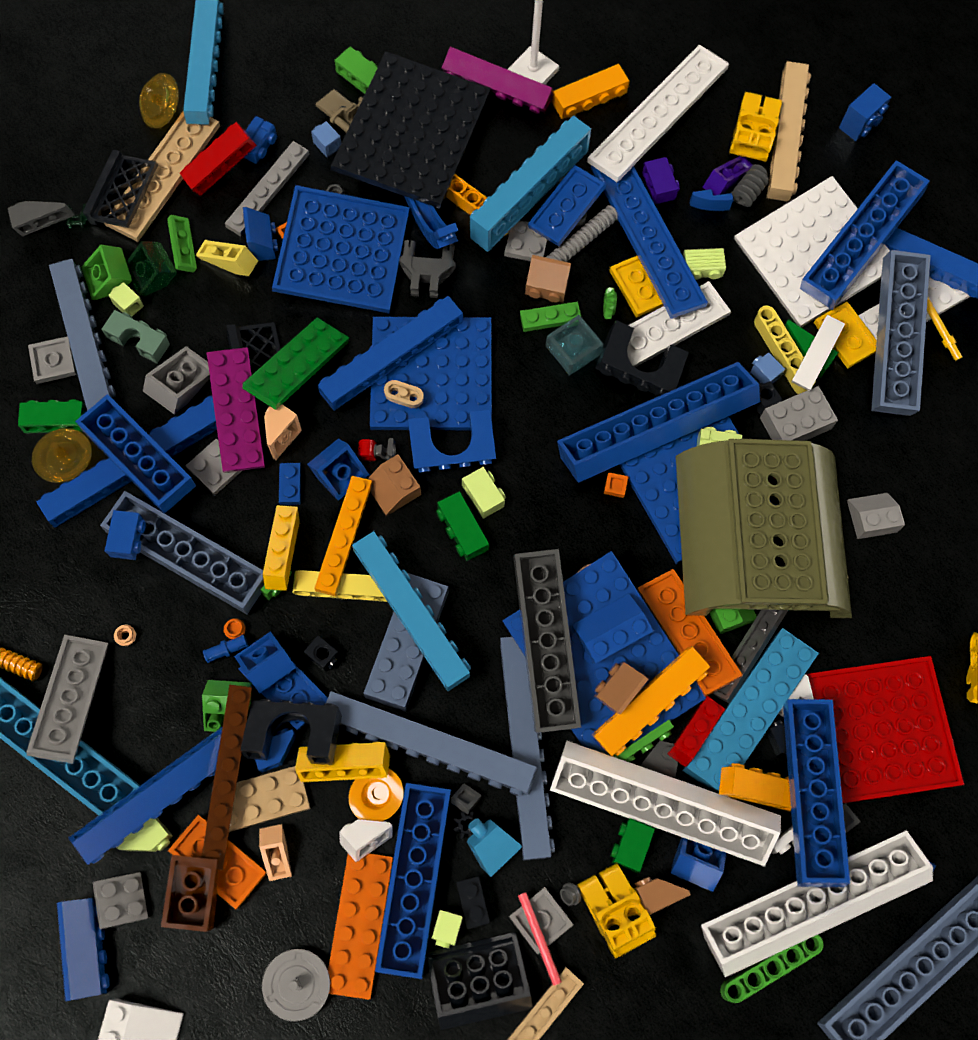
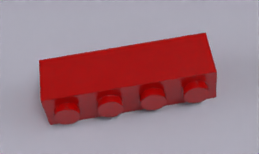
(217, 159)

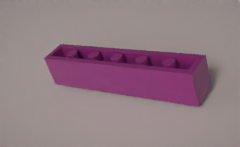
(500, 80)

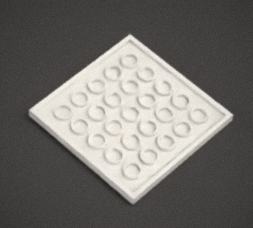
(792, 241)

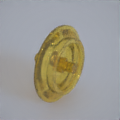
(159, 100)
(61, 455)

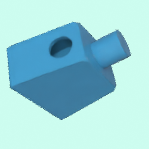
(491, 845)

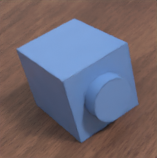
(326, 139)
(767, 369)

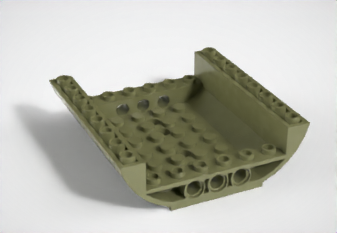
(732, 525)

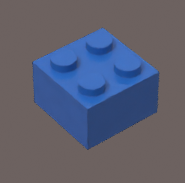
(865, 112)

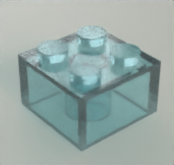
(574, 344)

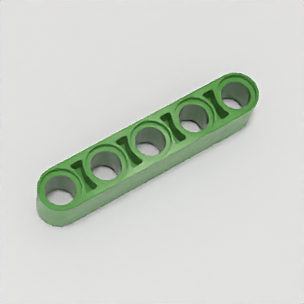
(764, 978)

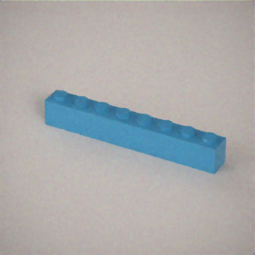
(203, 61)
(411, 611)

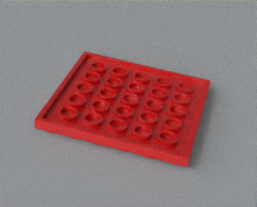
(889, 729)

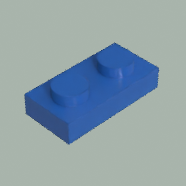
(290, 484)

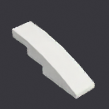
(818, 352)

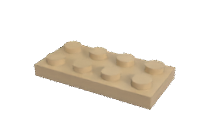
(268, 798)

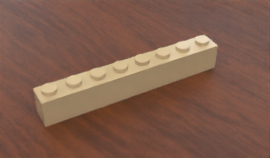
(788, 131)

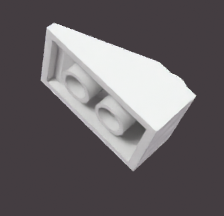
(139, 1022)

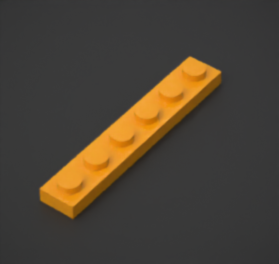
(343, 536)

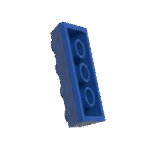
(82, 949)

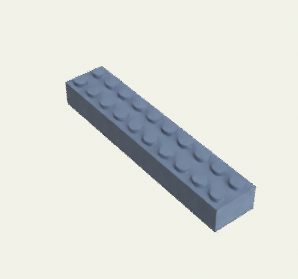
(909, 973)

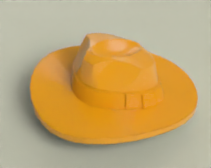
(376, 797)

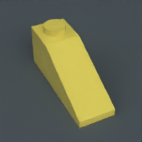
(228, 257)

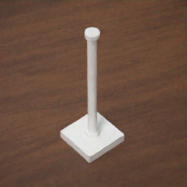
(532, 62)

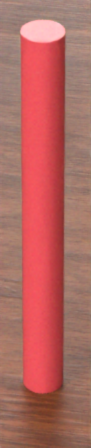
(539, 938)

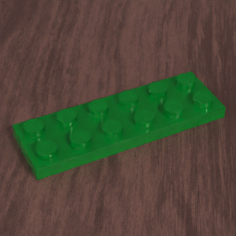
(295, 363)

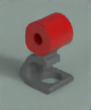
(369, 450)

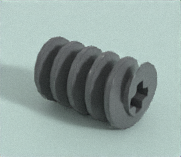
(750, 185)

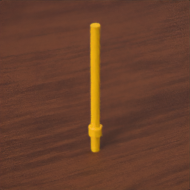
(948, 341)

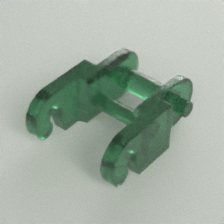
(82, 219)

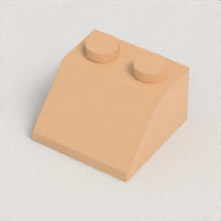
(281, 429)

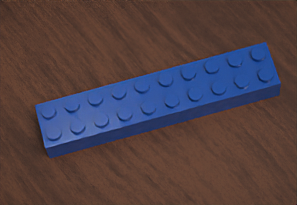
(658, 421)

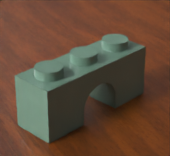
(122, 327)

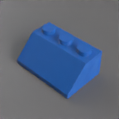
(612, 628)

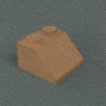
(547, 278)
(393, 485)
(620, 687)
(658, 894)

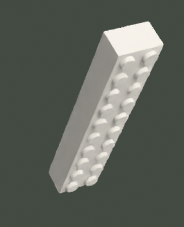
(666, 803)
(802, 912)

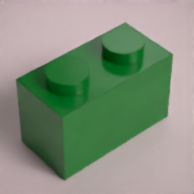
(632, 845)

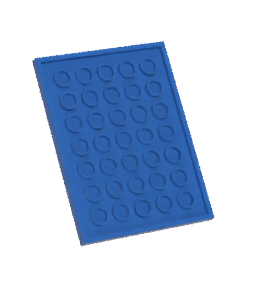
(585, 594)

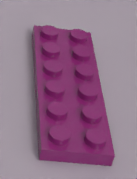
(235, 410)

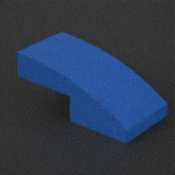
(706, 201)

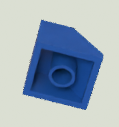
(260, 234)
(336, 467)
(265, 662)
(698, 864)

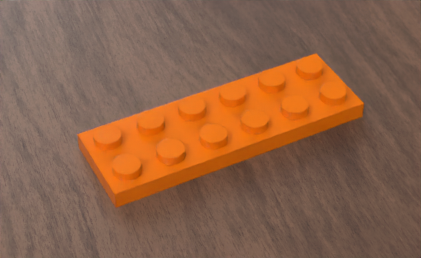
(667, 604)
(359, 926)

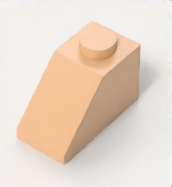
(274, 852)

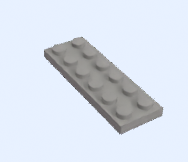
(67, 699)

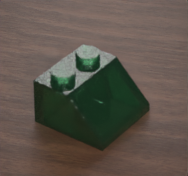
(150, 268)

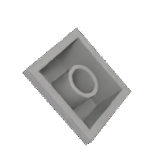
(875, 515)

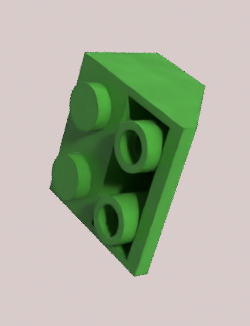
(214, 702)

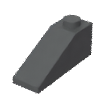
(32, 215)

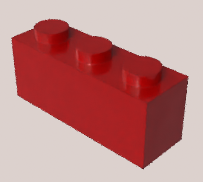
(696, 731)

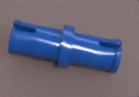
(225, 648)

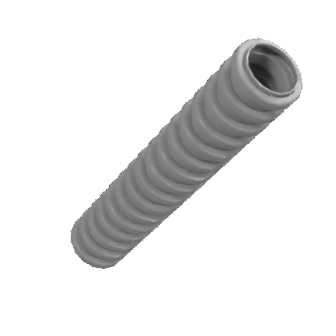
(585, 235)

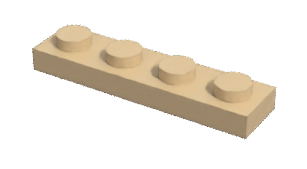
(548, 1008)

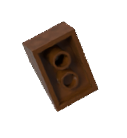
(191, 894)

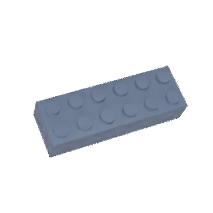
(399, 656)

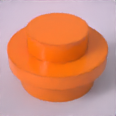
(234, 628)

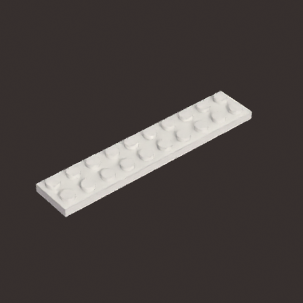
(657, 113)

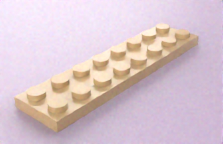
(174, 152)

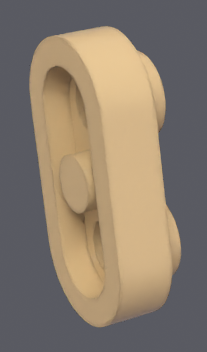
(405, 392)

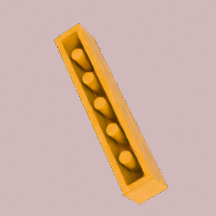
(651, 700)

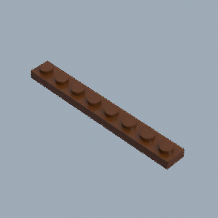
(226, 774)

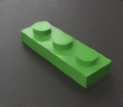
(181, 243)
(548, 316)
(645, 743)

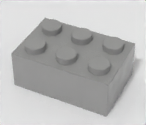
(799, 417)

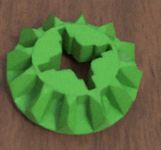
(609, 303)

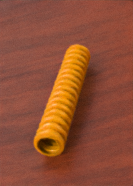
(20, 665)

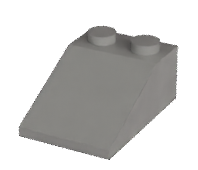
(177, 380)

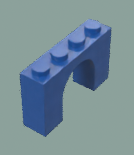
(480, 448)

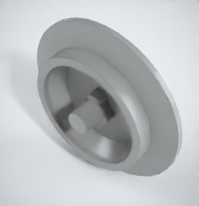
(296, 985)

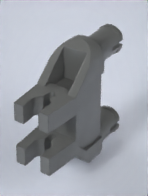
(426, 269)

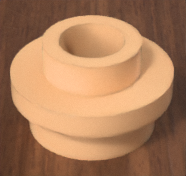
(125, 629)

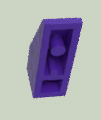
(727, 176)

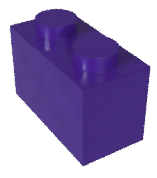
(660, 180)

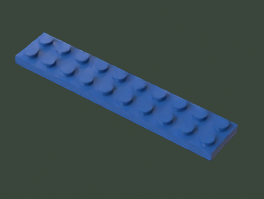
(653, 244)

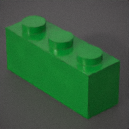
(50, 415)
(462, 526)

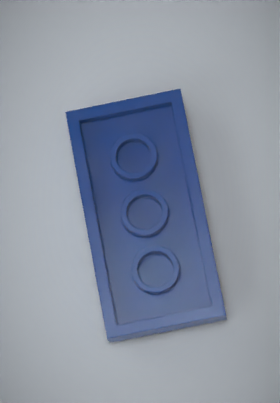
(566, 205)
(294, 688)

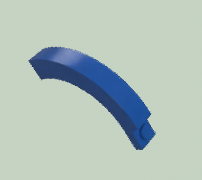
(431, 224)

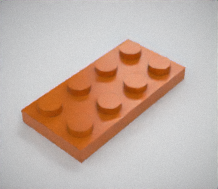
(239, 871)

